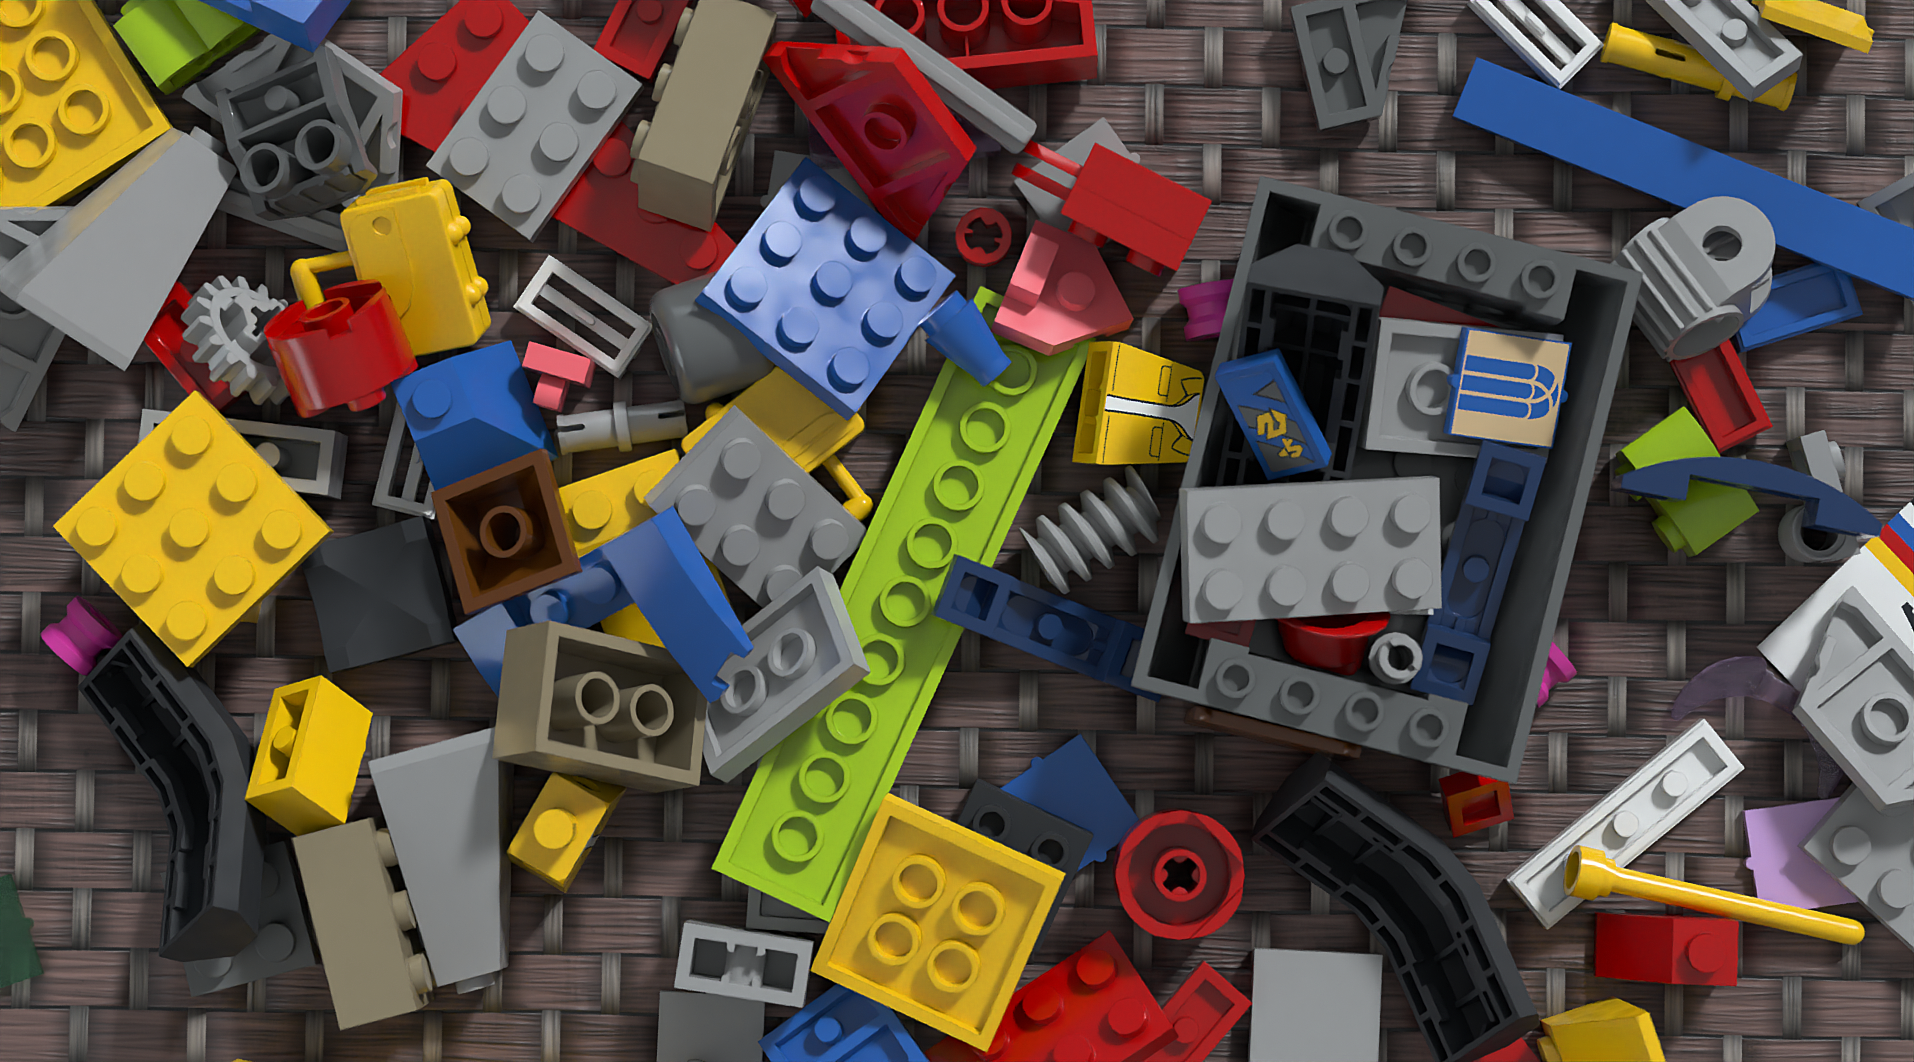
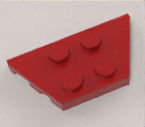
(878, 123)

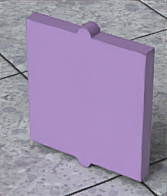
(1779, 866)

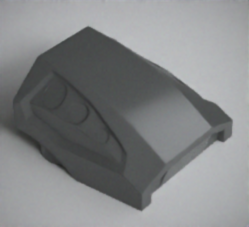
(296, 139)

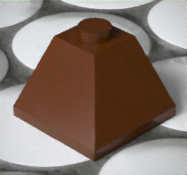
(506, 532)

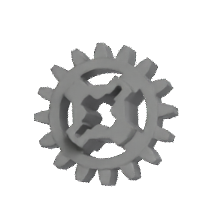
(230, 335)

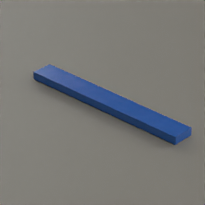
(1686, 173)

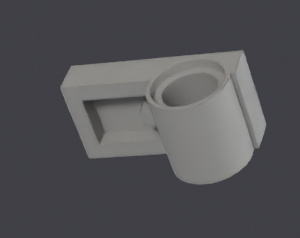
(1823, 461)

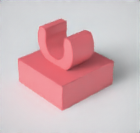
(557, 372)

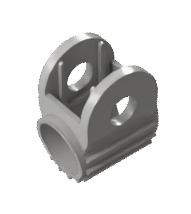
(1700, 274)

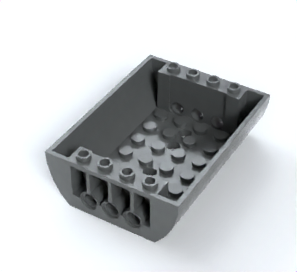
(1494, 282)

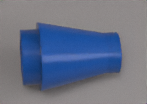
(965, 338)

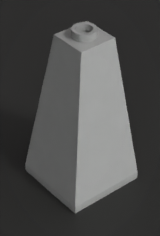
(123, 246)
(451, 837)

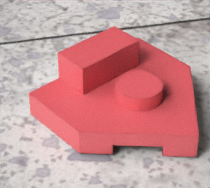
(1060, 294)

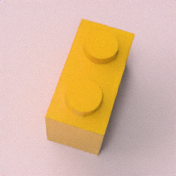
(309, 756)

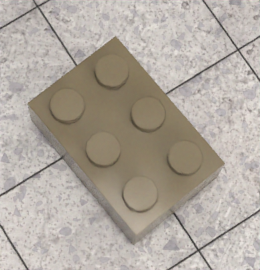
(703, 110)
(598, 708)
(364, 922)

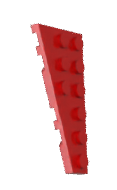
(449, 69)

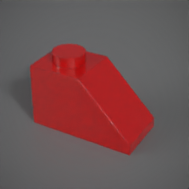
(1666, 948)

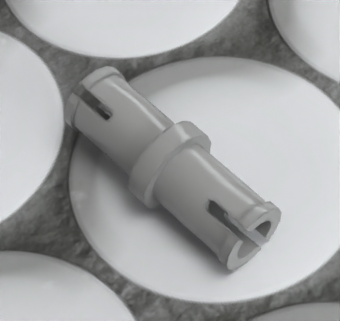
(622, 426)
(1410, 655)

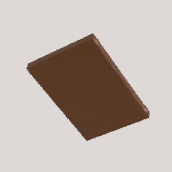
(1272, 734)

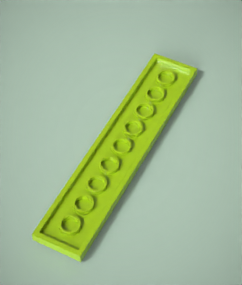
(946, 498)

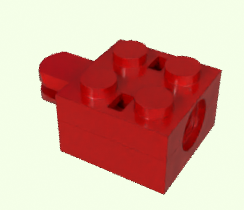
(1123, 203)

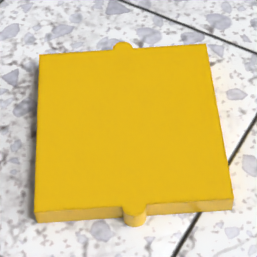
(1820, 20)

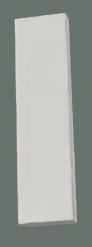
(1629, 817)

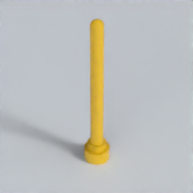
(1593, 875)

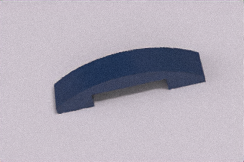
(1824, 507)
(1477, 570)
(1041, 623)

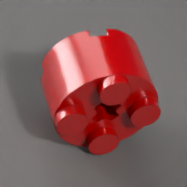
(340, 348)
(1215, 872)

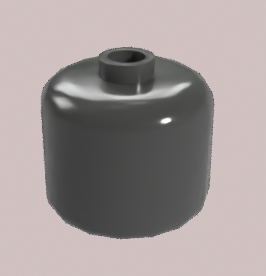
(701, 348)

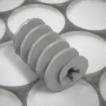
(1094, 530)

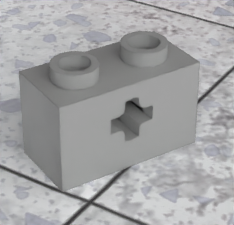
(744, 963)

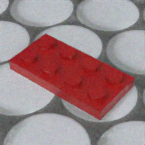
(1075, 1012)

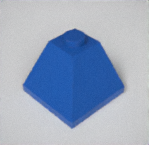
(472, 413)

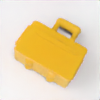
(420, 252)
(800, 426)

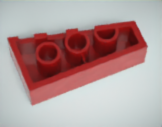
(1003, 39)

